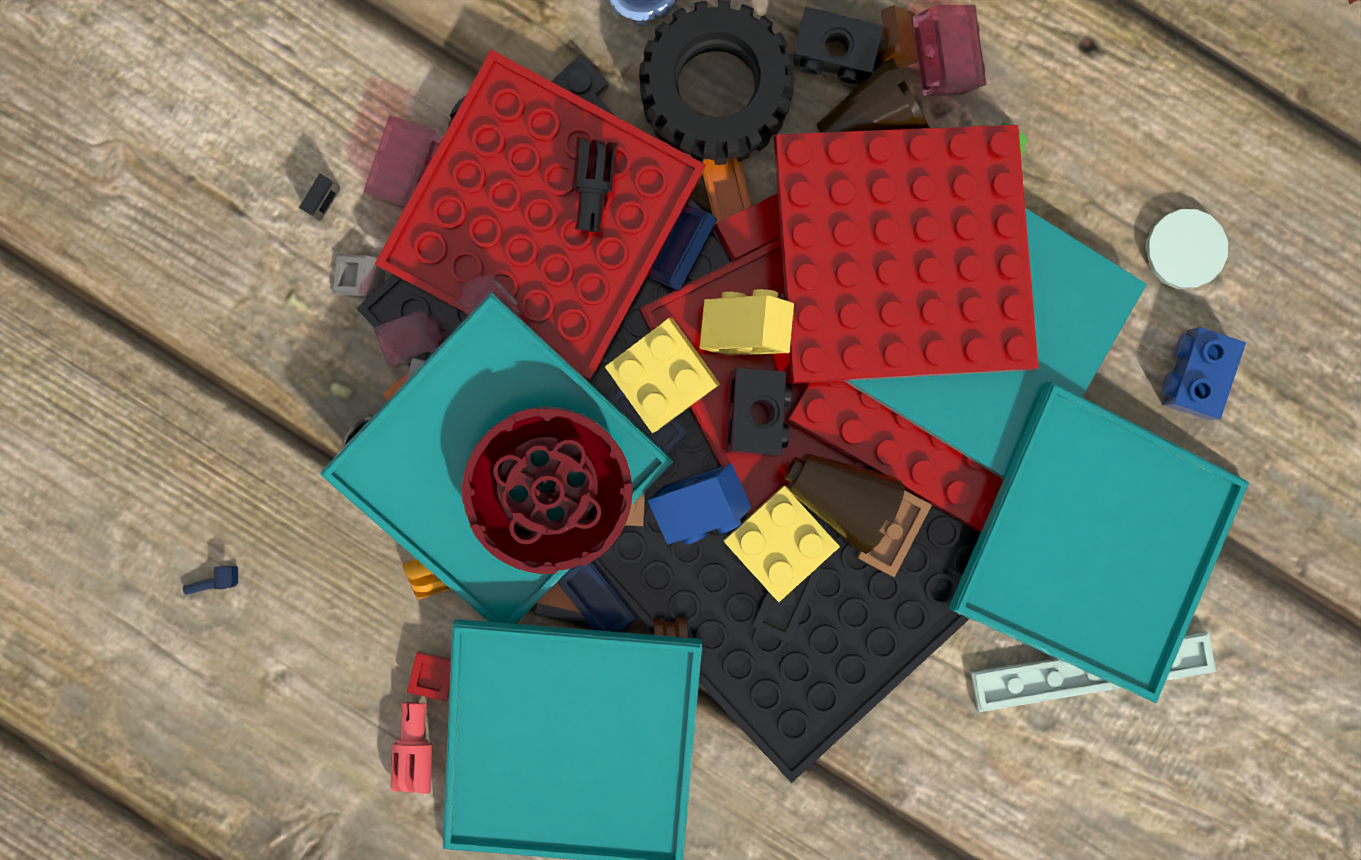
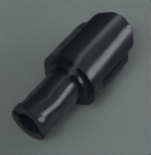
(593, 180)

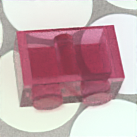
(949, 50)
(400, 161)

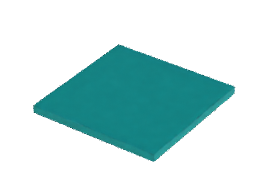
(1077, 315)
(414, 452)
(1099, 543)
(569, 742)

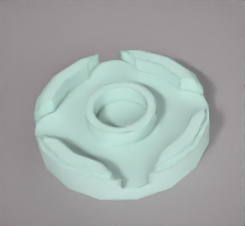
(1186, 249)

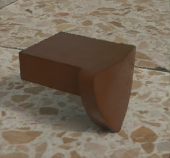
(899, 37)

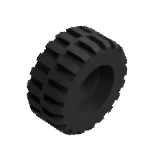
(727, 32)

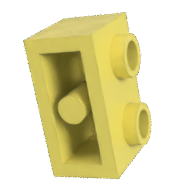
(747, 324)

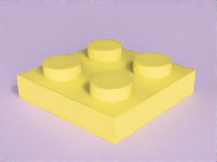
(662, 375)
(781, 543)

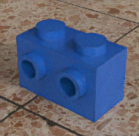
(1202, 373)
(700, 505)

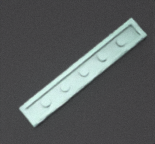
(1055, 679)

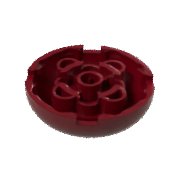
(520, 530)

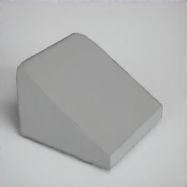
(357, 275)

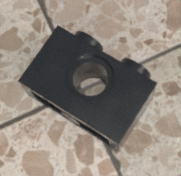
(858, 37)
(743, 433)

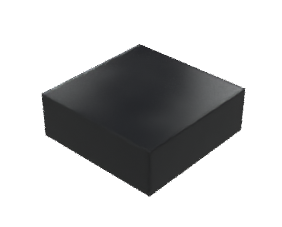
(320, 197)

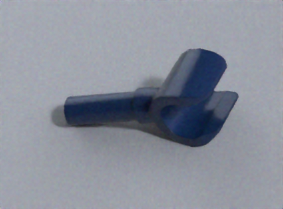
(224, 578)

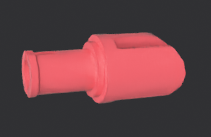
(411, 753)

